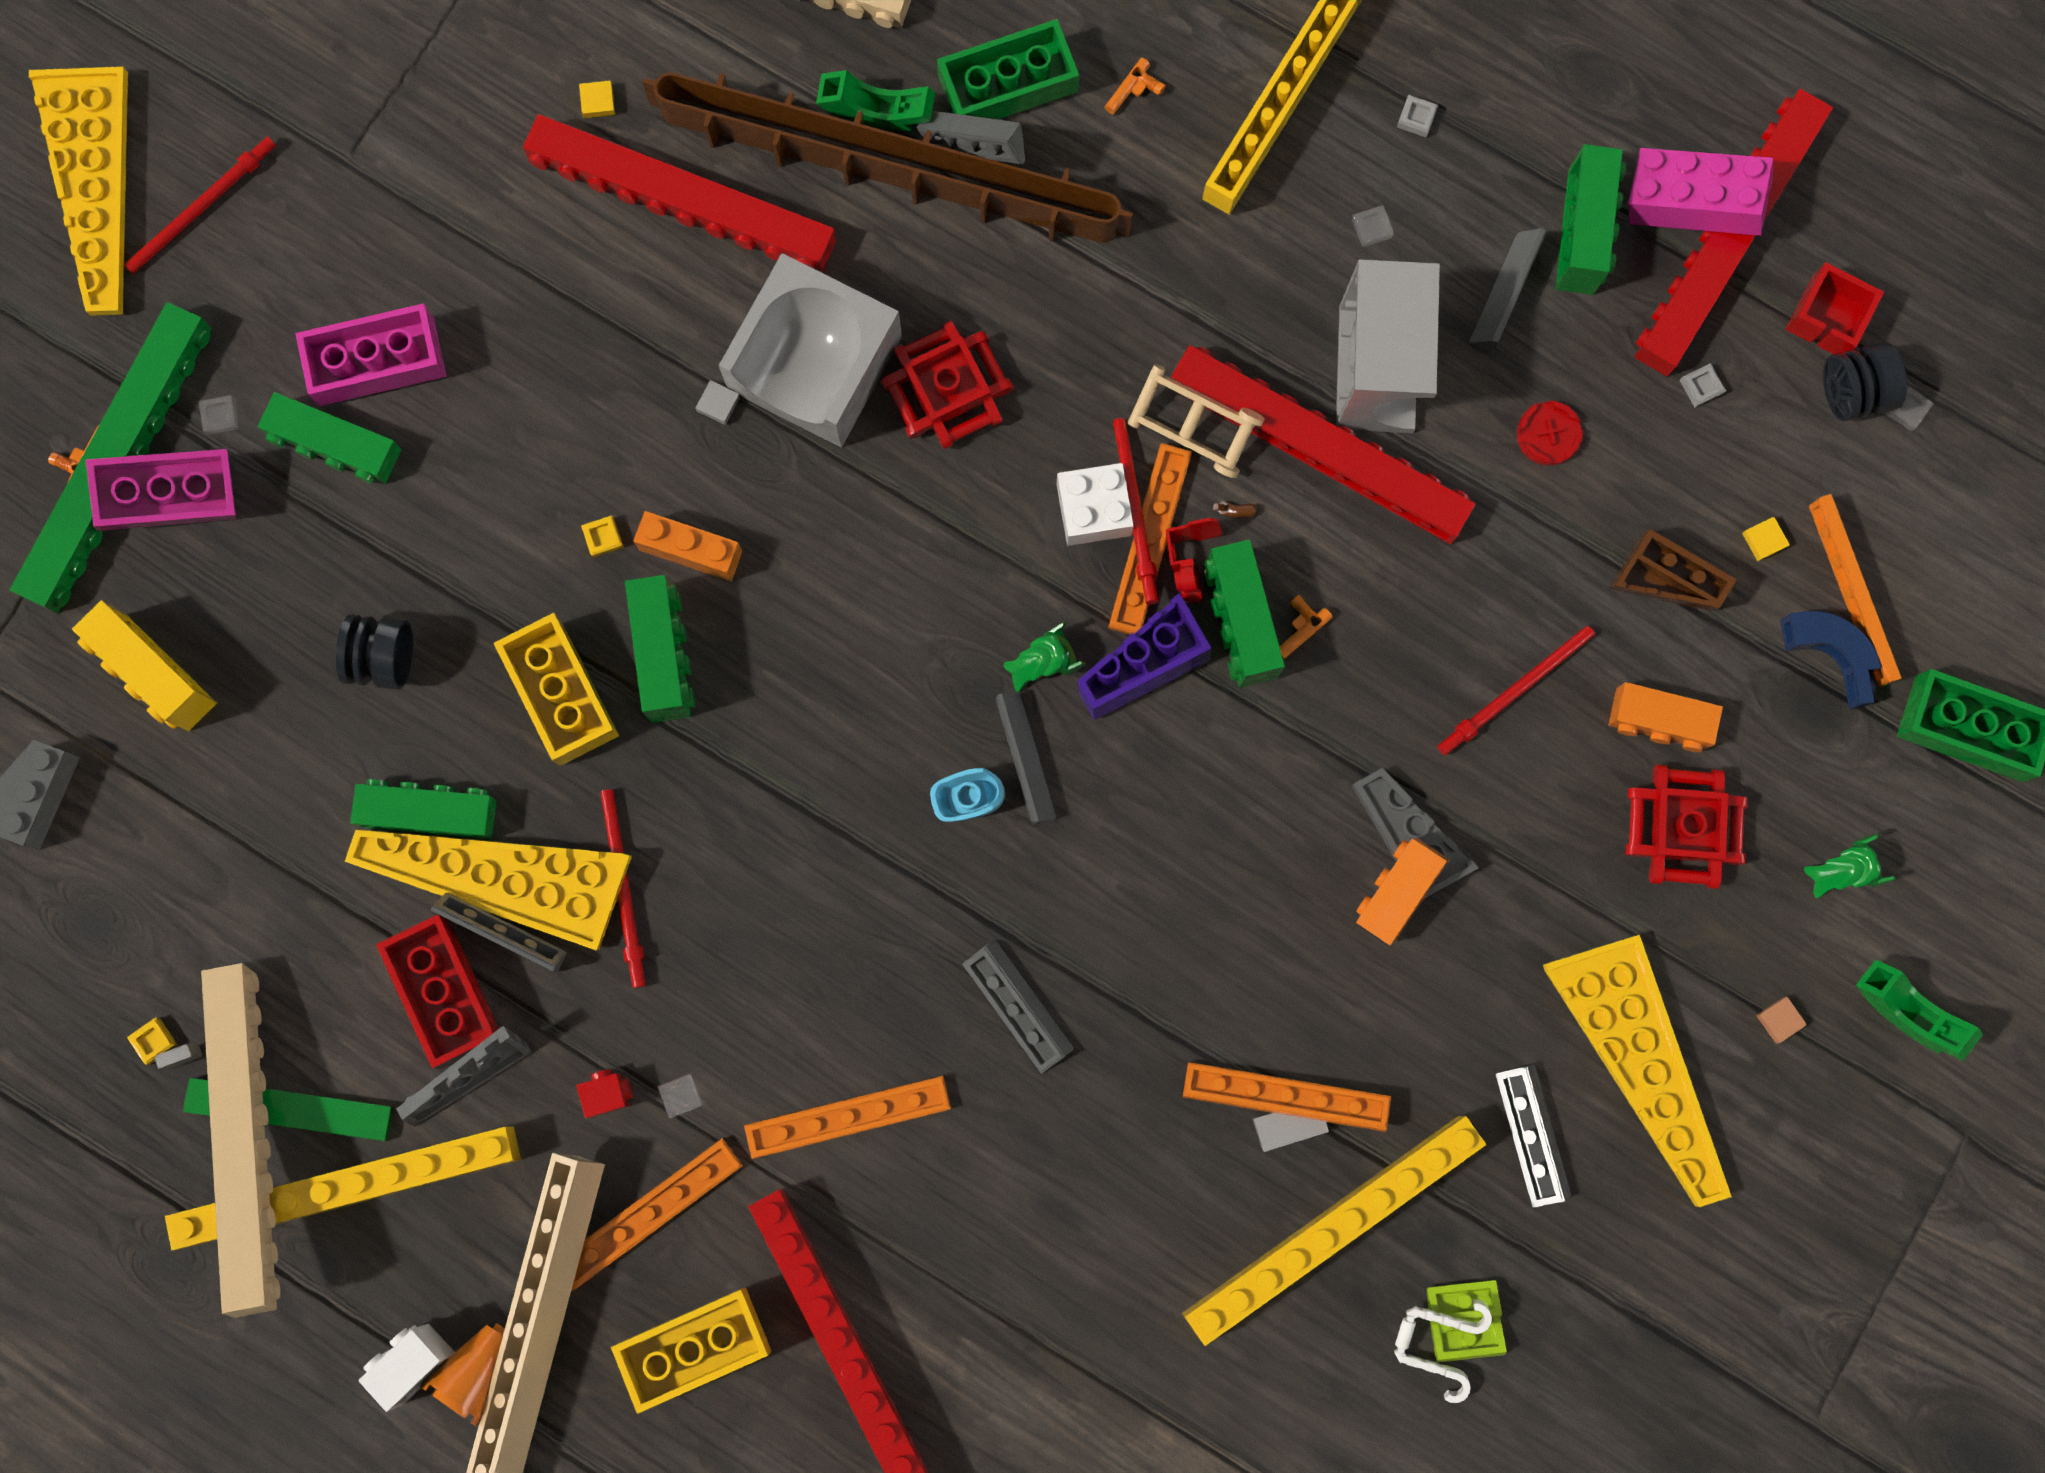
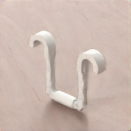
(1406, 1331)

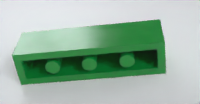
(329, 438)
(423, 811)

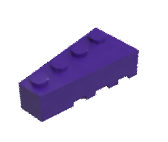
(1146, 660)

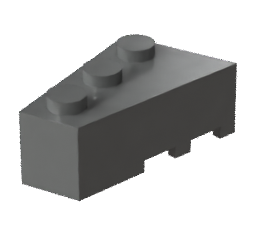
(33, 792)

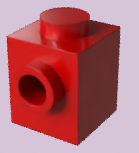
(604, 1093)

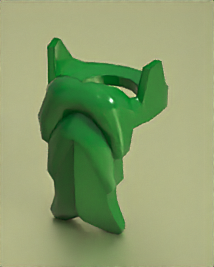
(1045, 657)
(1854, 867)

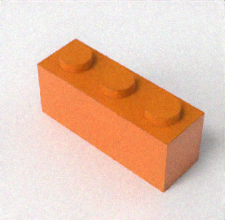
(688, 546)
(1665, 717)
(1401, 889)

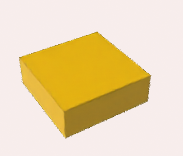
(597, 99)
(602, 536)
(1765, 539)
(152, 1040)

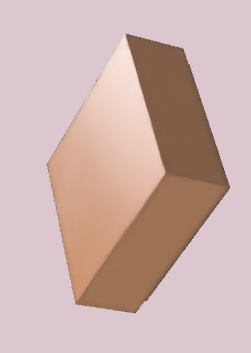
(1781, 1020)

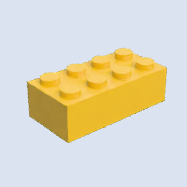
(143, 667)
(556, 689)
(691, 1350)

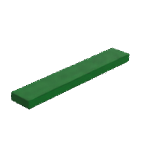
(307, 1112)

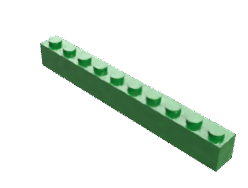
(124, 431)

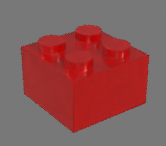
(1834, 310)

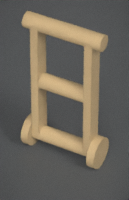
(1246, 417)

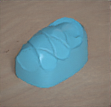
(967, 795)

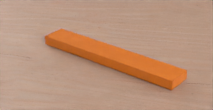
(1158, 515)
(1853, 585)
(1287, 1097)
(847, 1117)
(655, 1209)

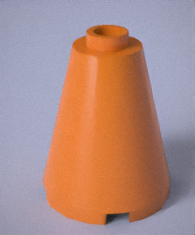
(466, 1375)

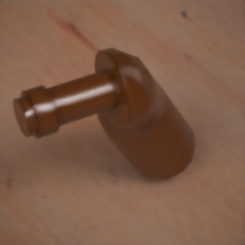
(1237, 511)

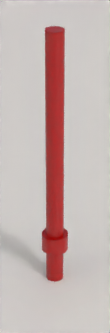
(247, 163)
(1146, 568)
(1468, 728)
(633, 952)

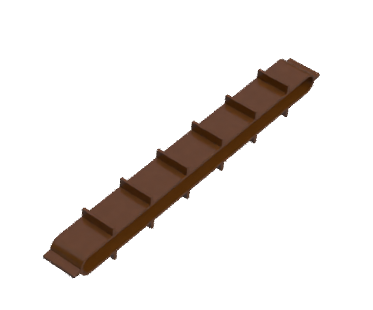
(856, 134)

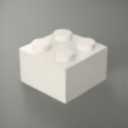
(1094, 504)
(400, 1371)

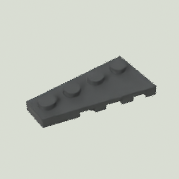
(1402, 819)
(472, 1070)

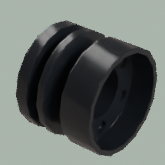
(1865, 381)
(374, 651)

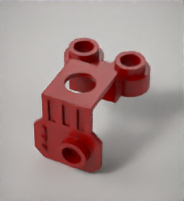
(1186, 570)

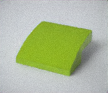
(1457, 1301)

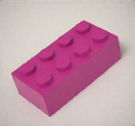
(1700, 191)
(370, 354)
(160, 489)

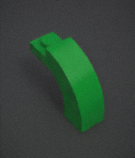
(882, 109)
(1914, 1015)

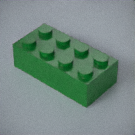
(1009, 73)
(1590, 219)
(1243, 614)
(658, 648)
(1975, 725)

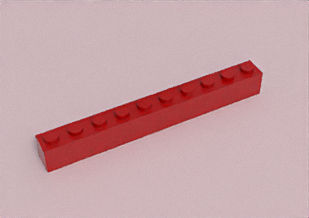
(678, 193)
(1721, 251)
(1328, 447)
(836, 1335)

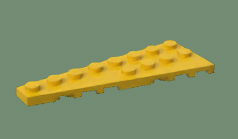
(86, 140)
(537, 886)
(1628, 1026)

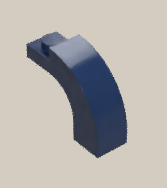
(1842, 643)

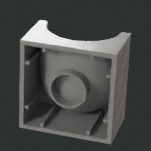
(1387, 345)
(811, 350)

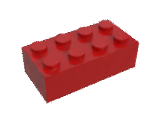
(438, 990)

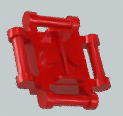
(947, 383)
(1688, 826)

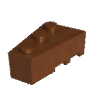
(1672, 574)

